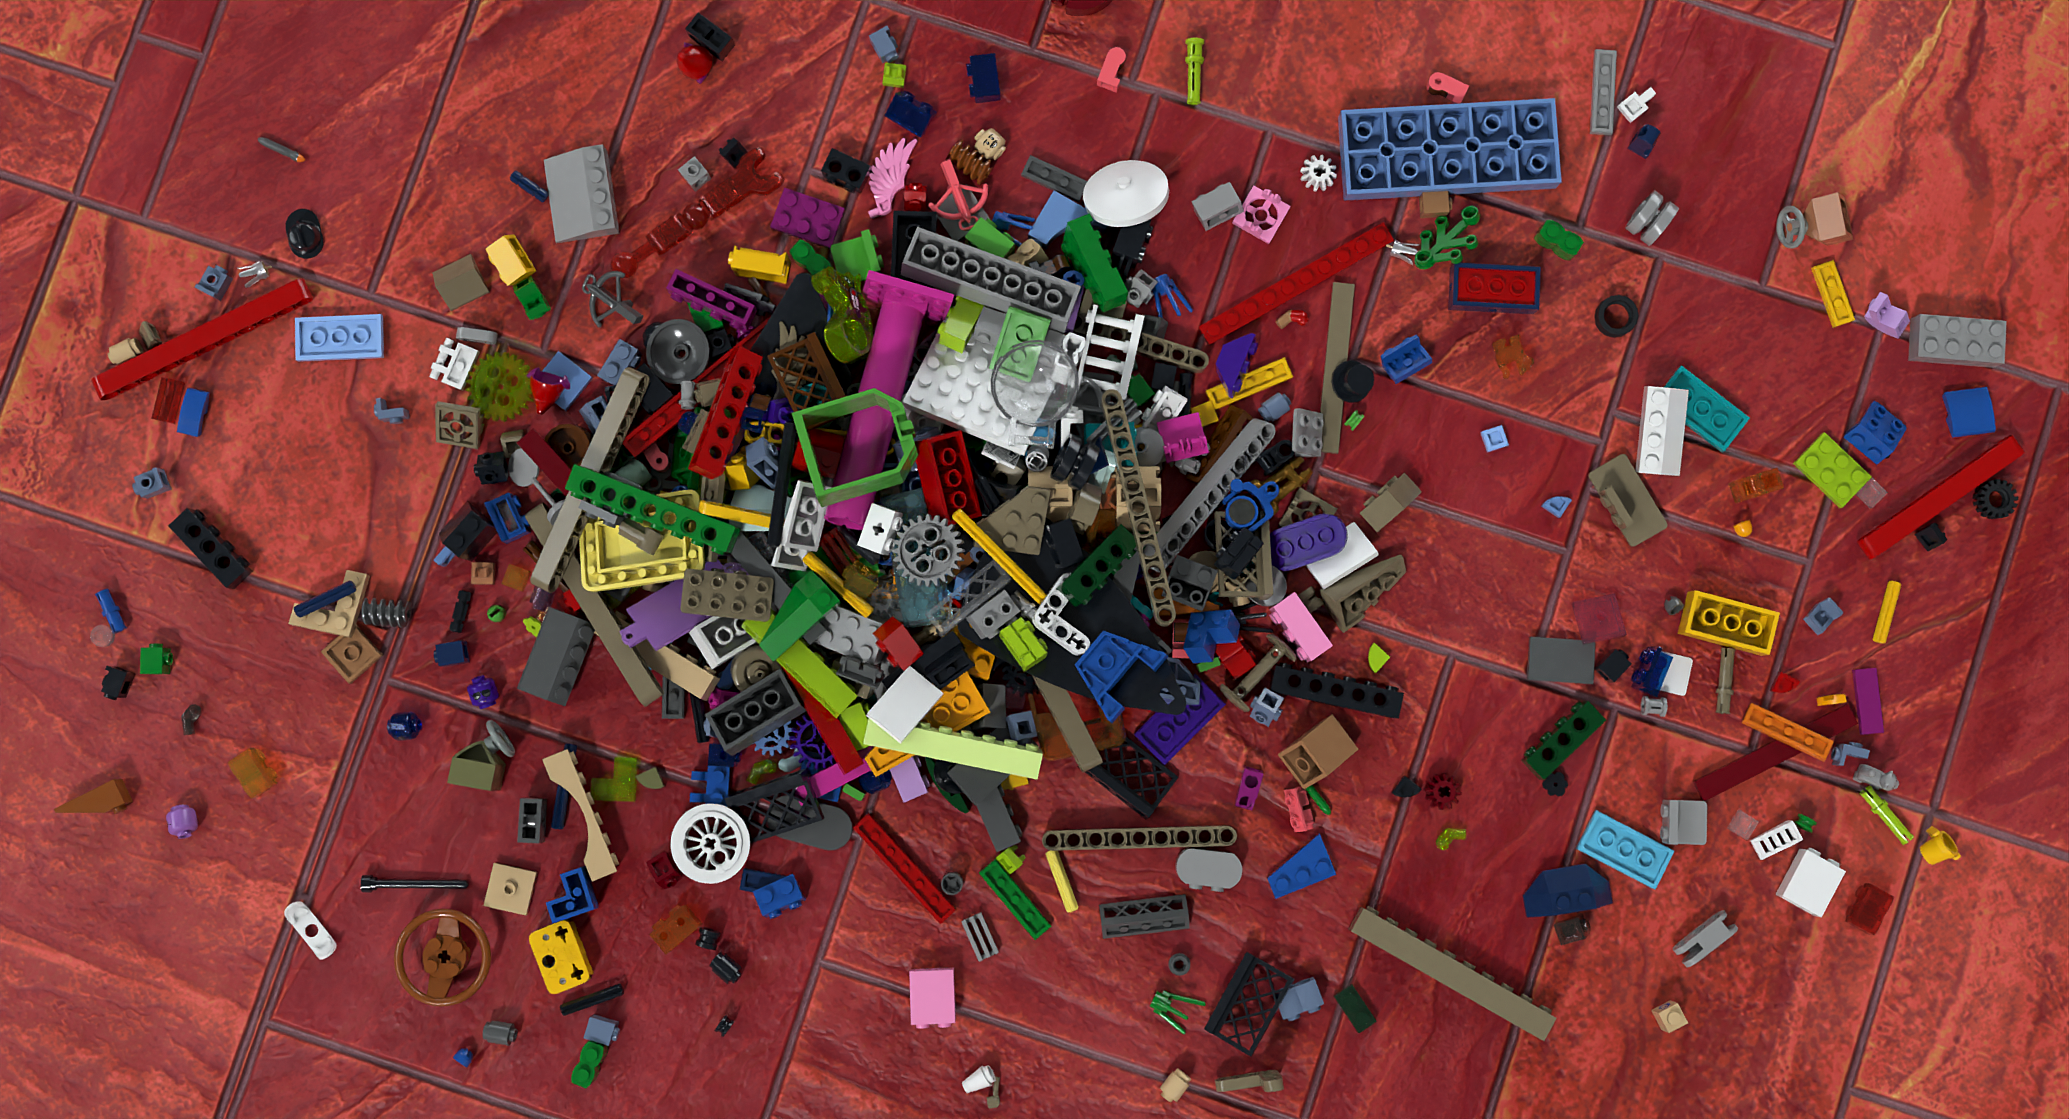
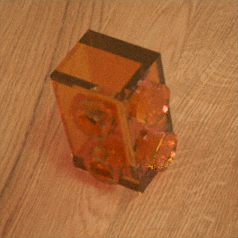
(675, 929)

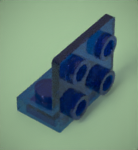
(1651, 671)

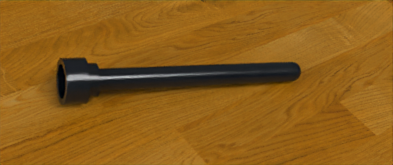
(371, 883)

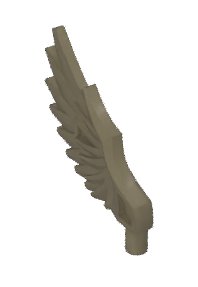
(785, 341)

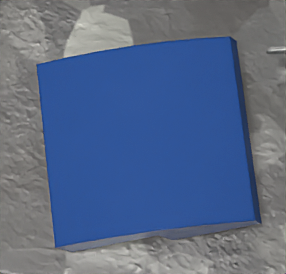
(1969, 412)

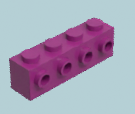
(711, 299)

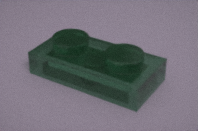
(1354, 1008)

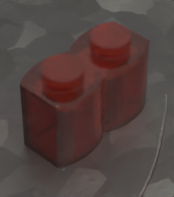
(1868, 908)

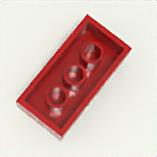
(946, 476)

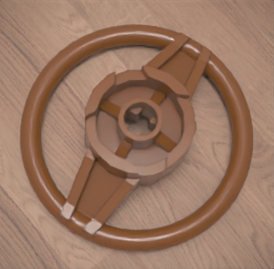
(441, 971)

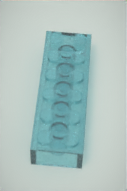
(915, 599)

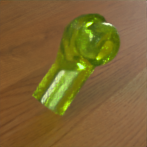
(760, 768)
(1448, 836)

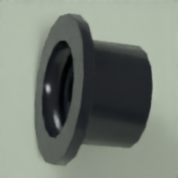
(1352, 381)

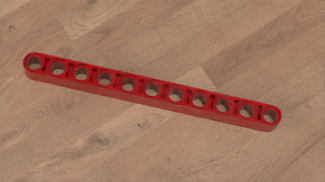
(202, 339)

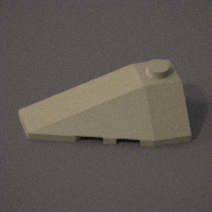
(1359, 590)

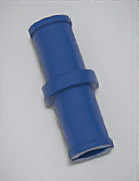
(110, 611)

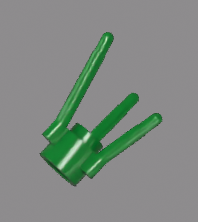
(1162, 1003)

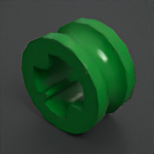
(1805, 823)

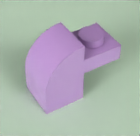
(1886, 317)

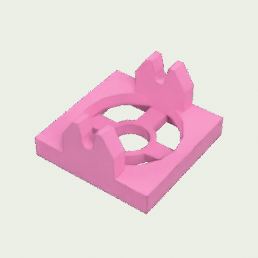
(1253, 228)

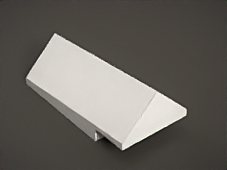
(801, 528)

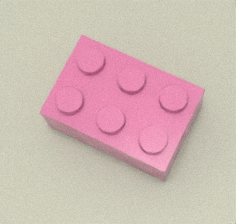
(1299, 628)

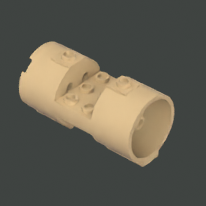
(1062, 495)

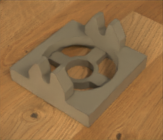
(441, 423)
(1300, 496)

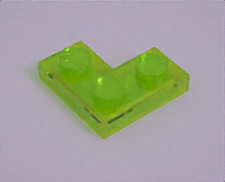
(622, 785)

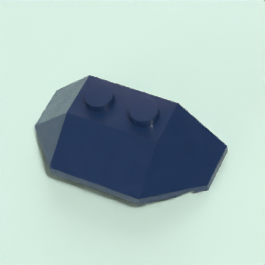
(1566, 891)

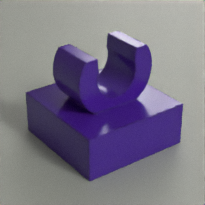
(779, 411)

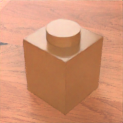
(1434, 204)

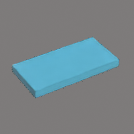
(1625, 849)

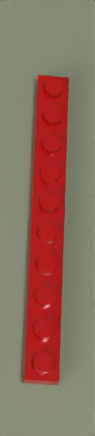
(1296, 284)
(671, 412)

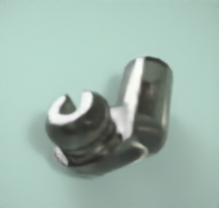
(189, 717)

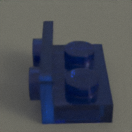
(910, 113)

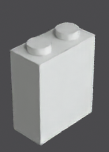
(1811, 882)

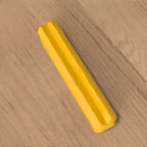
(1886, 612)

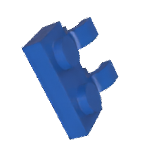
(717, 785)

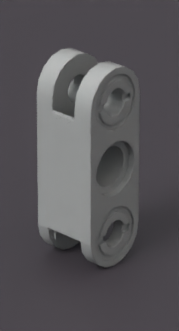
(1704, 939)

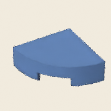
(1556, 505)

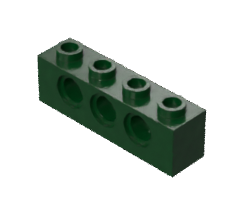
(1072, 587)
(1591, 721)

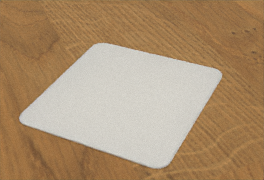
(1677, 675)

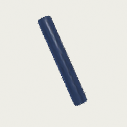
(561, 799)

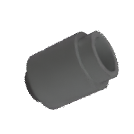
(500, 1032)

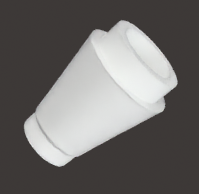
(980, 1079)

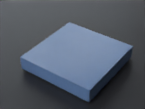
(578, 378)

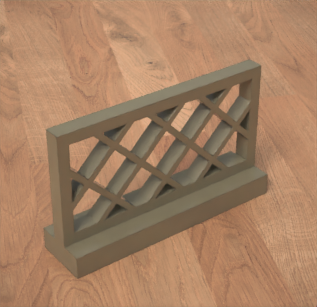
(1262, 562)

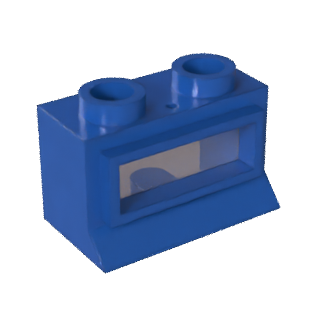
(507, 517)

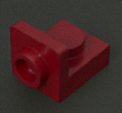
(663, 870)

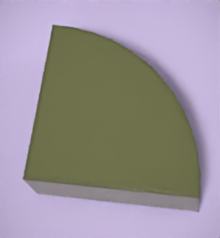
(651, 779)

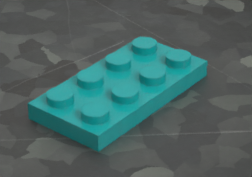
(1708, 411)

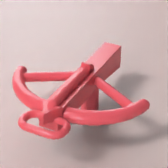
(956, 190)

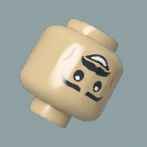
(990, 144)

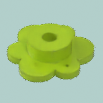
(532, 625)

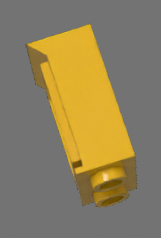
(760, 264)

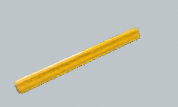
(999, 556)

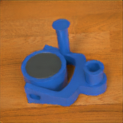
(1242, 510)

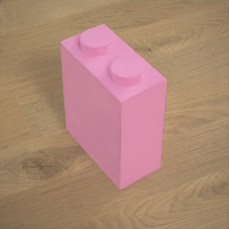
(932, 997)

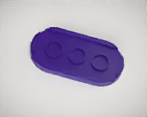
(1307, 541)

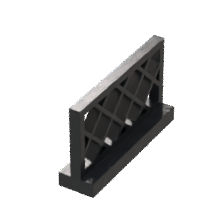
(774, 787)
(1121, 789)
(1231, 995)

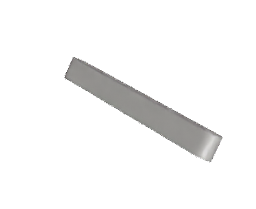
(1211, 489)

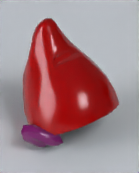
(694, 62)
(546, 388)

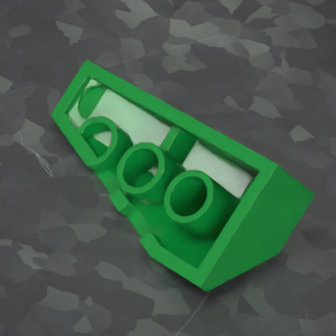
(802, 610)

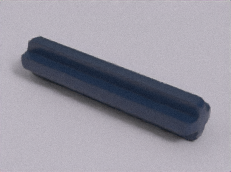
(325, 599)

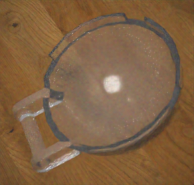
(1034, 388)

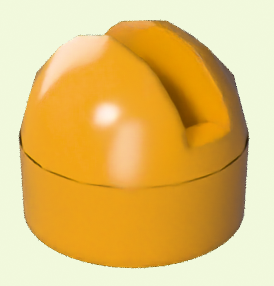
(1743, 528)

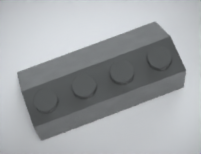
(556, 656)

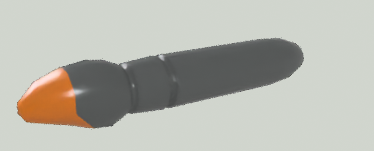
(294, 155)

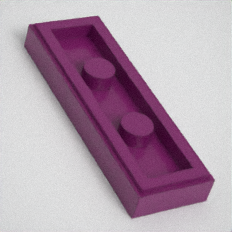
(1868, 701)

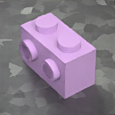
(909, 779)

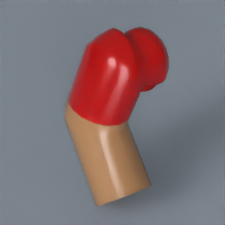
(1292, 316)

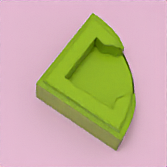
(1376, 657)

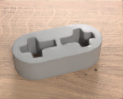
(476, 335)

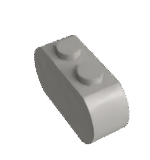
(1208, 868)

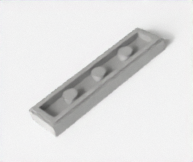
(1603, 92)

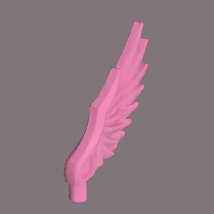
(889, 176)

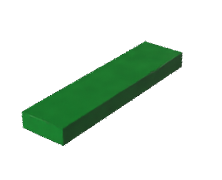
(1015, 899)

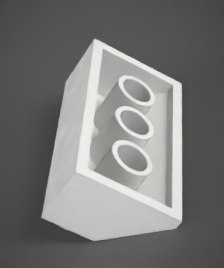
(1661, 430)

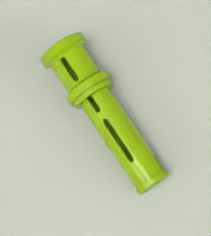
(1194, 58)

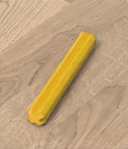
(836, 584)

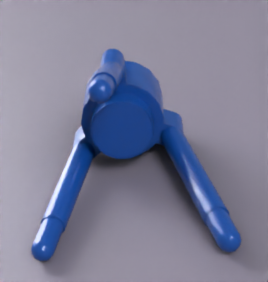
(1004, 221)
(1165, 287)

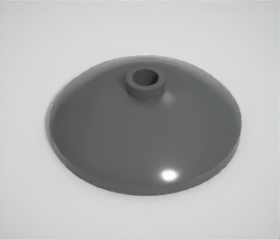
(665, 348)

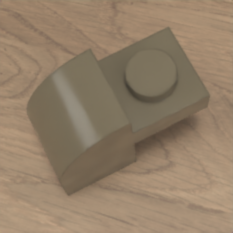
(1085, 507)

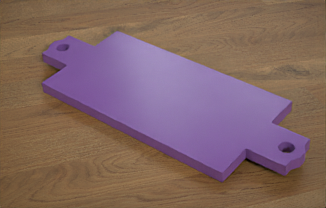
(660, 617)

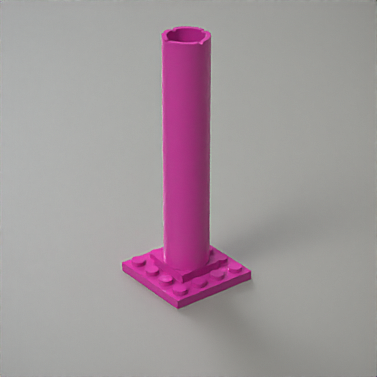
(887, 367)

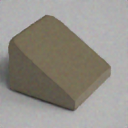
(149, 335)
(509, 442)

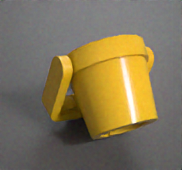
(1939, 847)

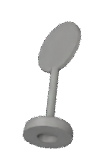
(525, 473)

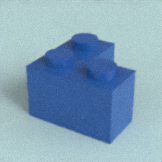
(1206, 631)
(578, 899)

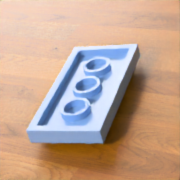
(339, 337)

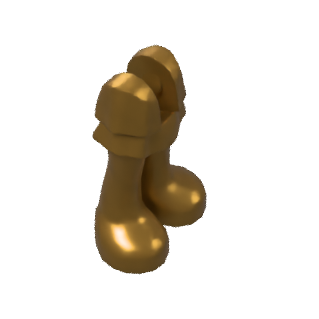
(1287, 471)

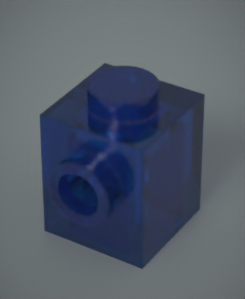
(719, 757)

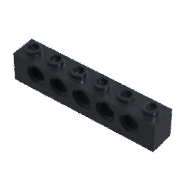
(1390, 707)

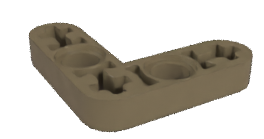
(1269, 1081)

